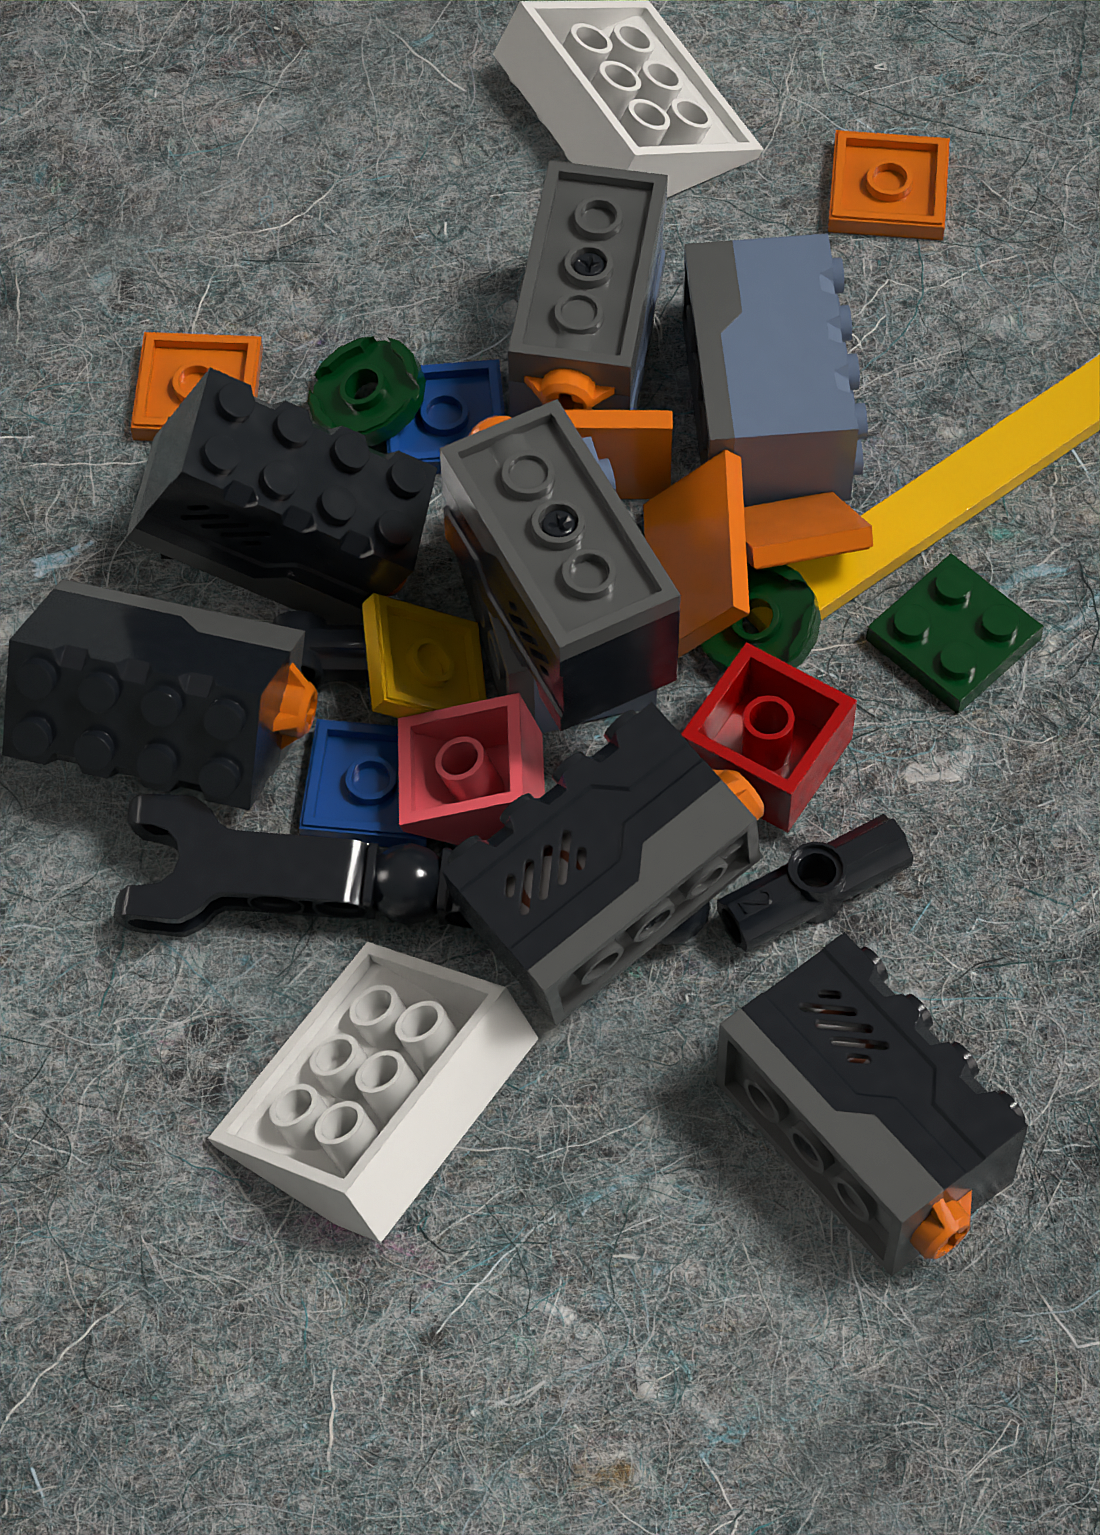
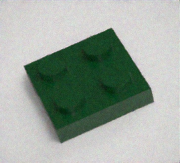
(954, 633)

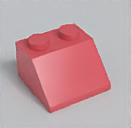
(467, 767)

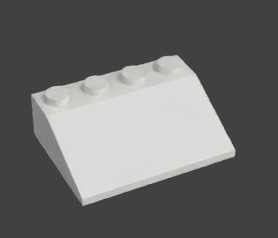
(622, 90)
(377, 1087)

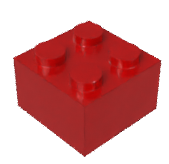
(773, 730)

